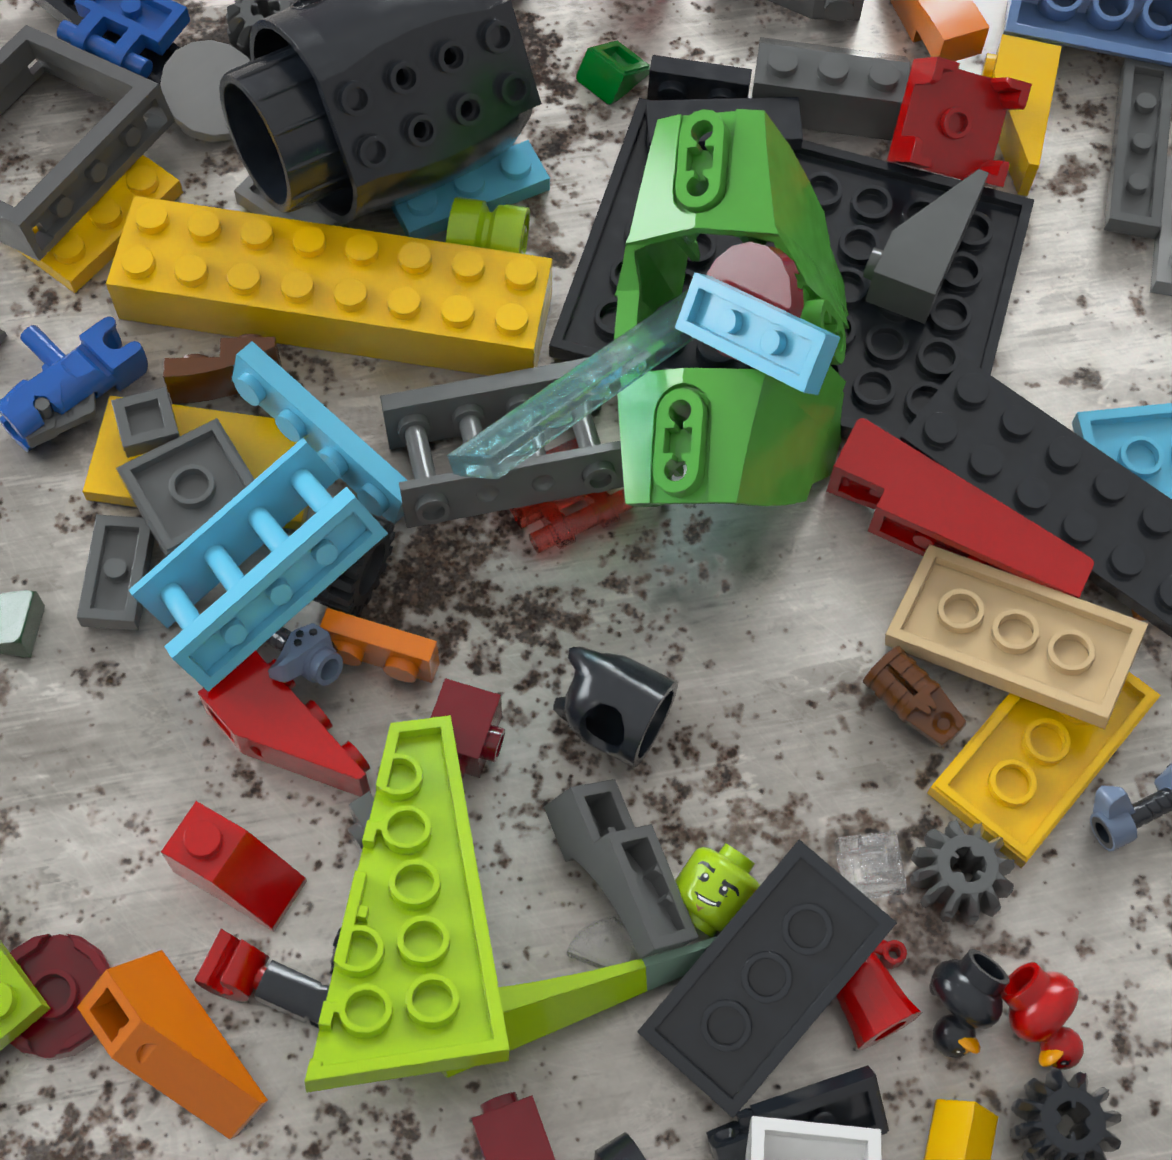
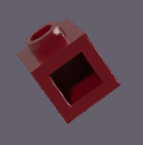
(475, 724)

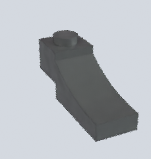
(625, 863)

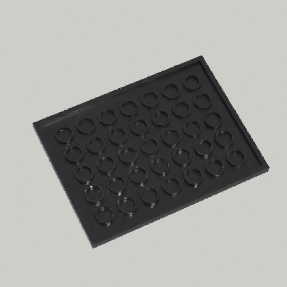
(889, 359)

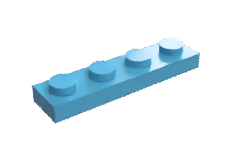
(303, 416)

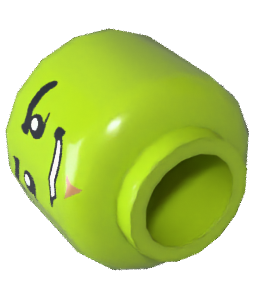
(715, 886)

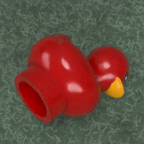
(1038, 1010)

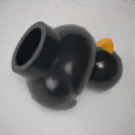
(973, 995)

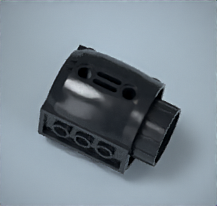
(376, 99)

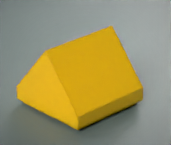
(960, 1131)

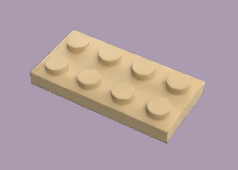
(1017, 635)

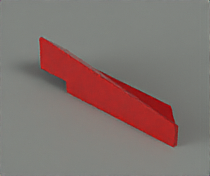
(928, 504)

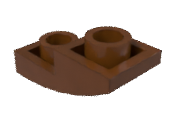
(209, 378)

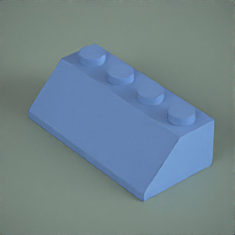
(1111, 27)

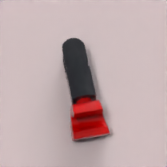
(238, 968)

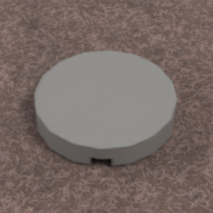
(192, 87)

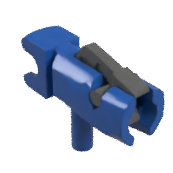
(69, 383)

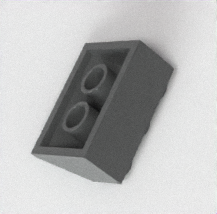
(835, 85)

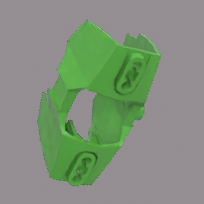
(744, 430)

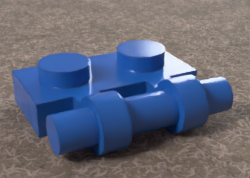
(139, 22)

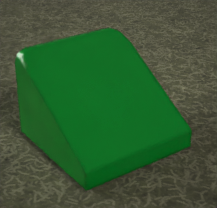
(611, 71)

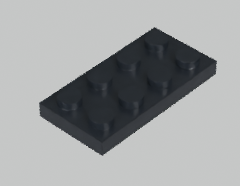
(766, 978)

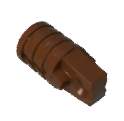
(915, 697)

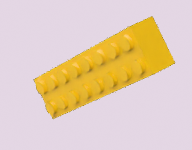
(330, 287)

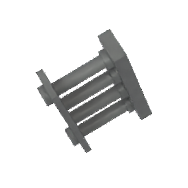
(465, 410)

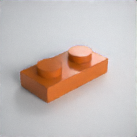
(396, 651)

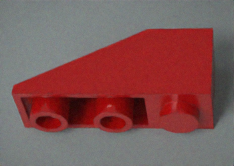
(277, 728)

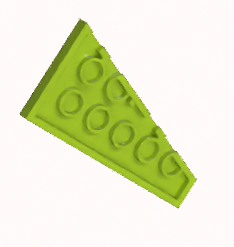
(414, 946)

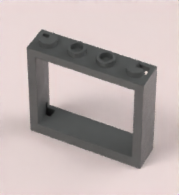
(98, 157)

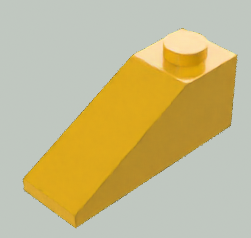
(1025, 129)

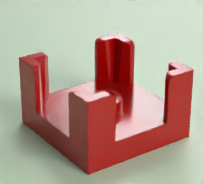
(954, 120)

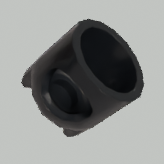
(616, 703)

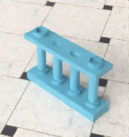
(276, 587)

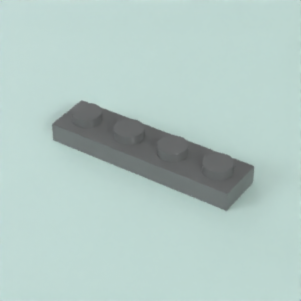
(1139, 149)

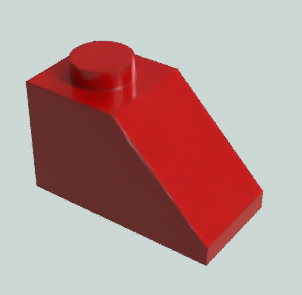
(233, 866)

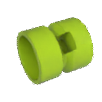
(476, 226)

